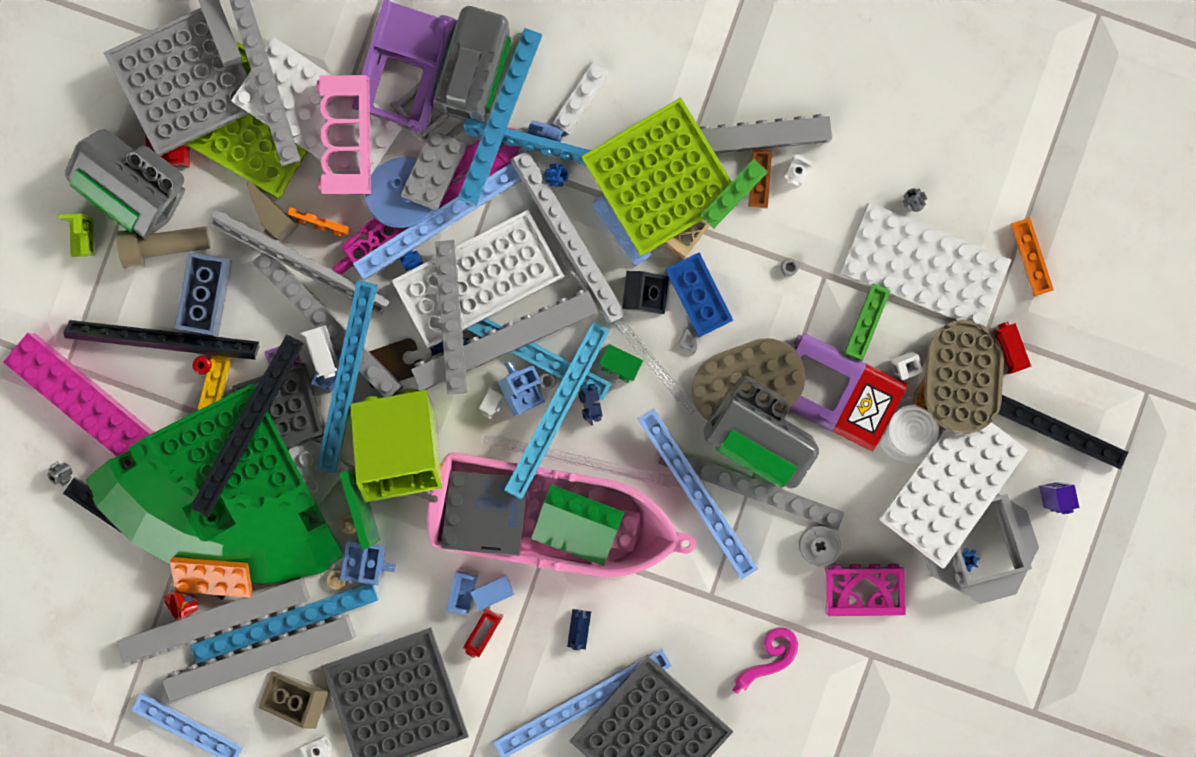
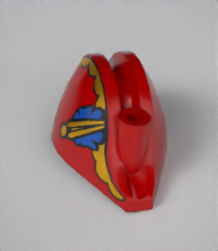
(181, 604)

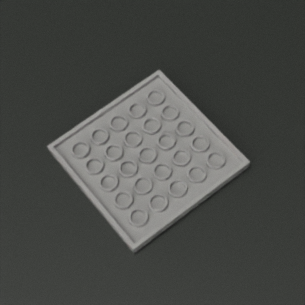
(177, 82)

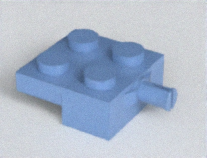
(521, 389)
(364, 565)

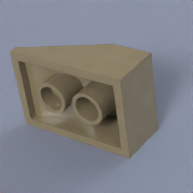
(272, 217)
(293, 700)

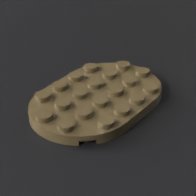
(762, 359)
(964, 377)

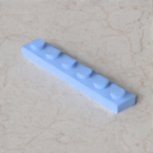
(185, 727)

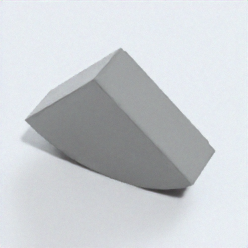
(688, 341)

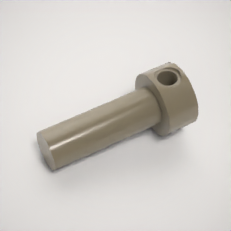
(134, 248)

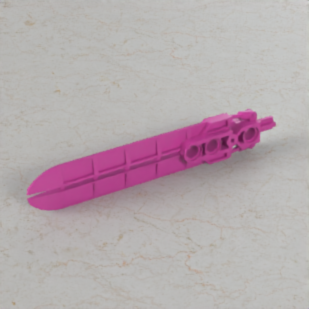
(376, 229)

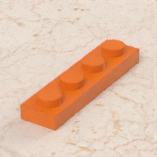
(1031, 256)

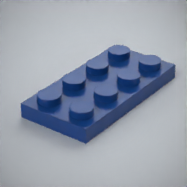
(699, 294)

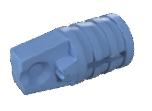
(545, 131)

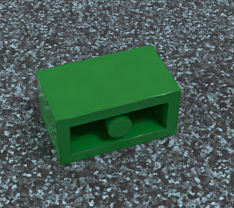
(621, 363)

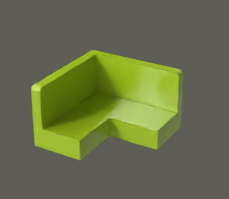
(80, 234)

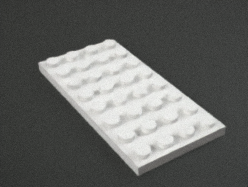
(296, 83)
(925, 266)
(492, 275)
(952, 490)

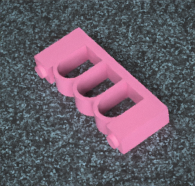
(346, 86)

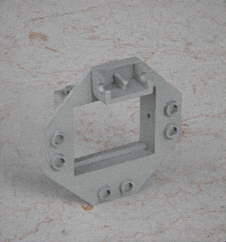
(1022, 550)

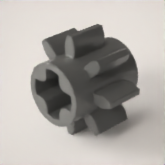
(914, 200)
(60, 473)

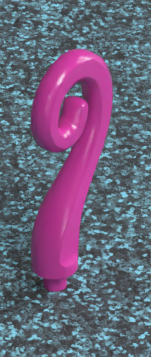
(747, 676)

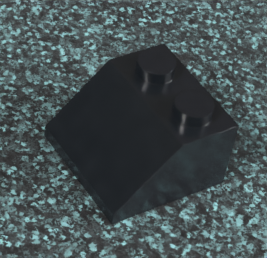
(645, 292)

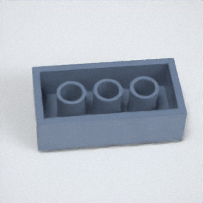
(203, 294)

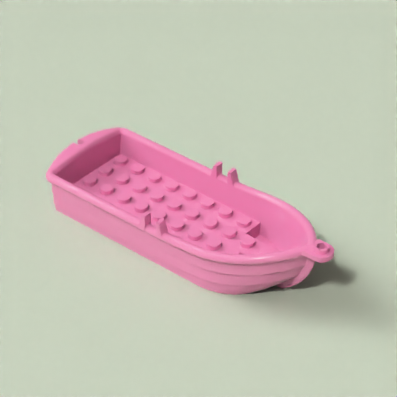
(640, 541)

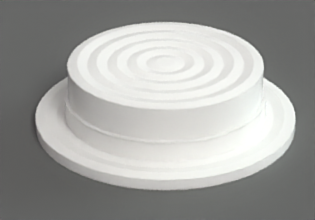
(910, 433)

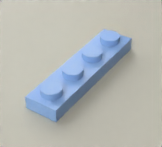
(612, 222)

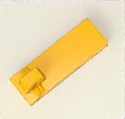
(215, 381)

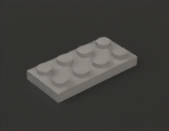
(434, 170)

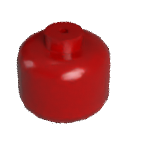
(202, 365)

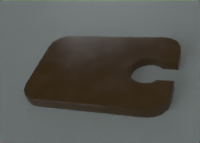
(392, 358)

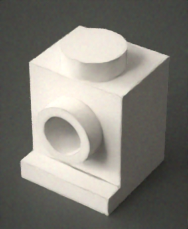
(802, 163)
(904, 371)
(492, 403)
(321, 743)

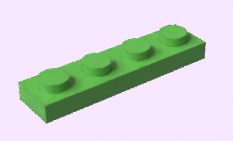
(733, 193)
(867, 322)

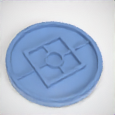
(385, 197)

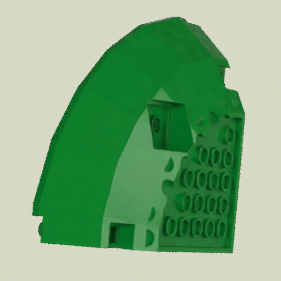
(257, 518)

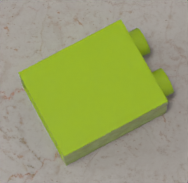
(395, 445)

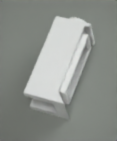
(321, 351)

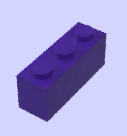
(1059, 497)

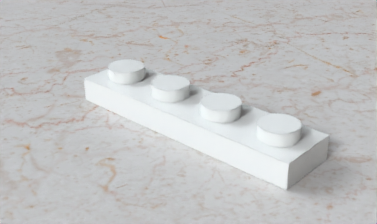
(581, 97)

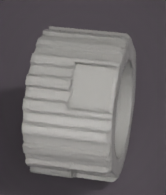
(795, 265)
(552, 378)

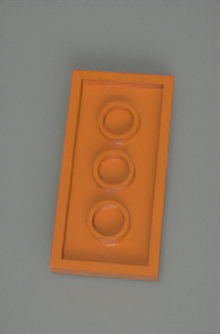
(211, 577)

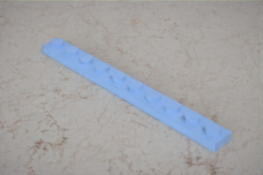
(434, 224)
(697, 493)
(568, 710)

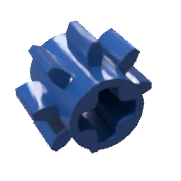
(556, 175)
(411, 260)
(973, 559)

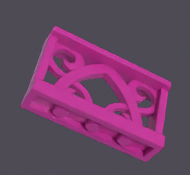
(887, 605)

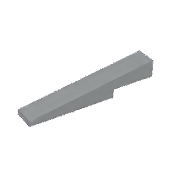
(220, 32)

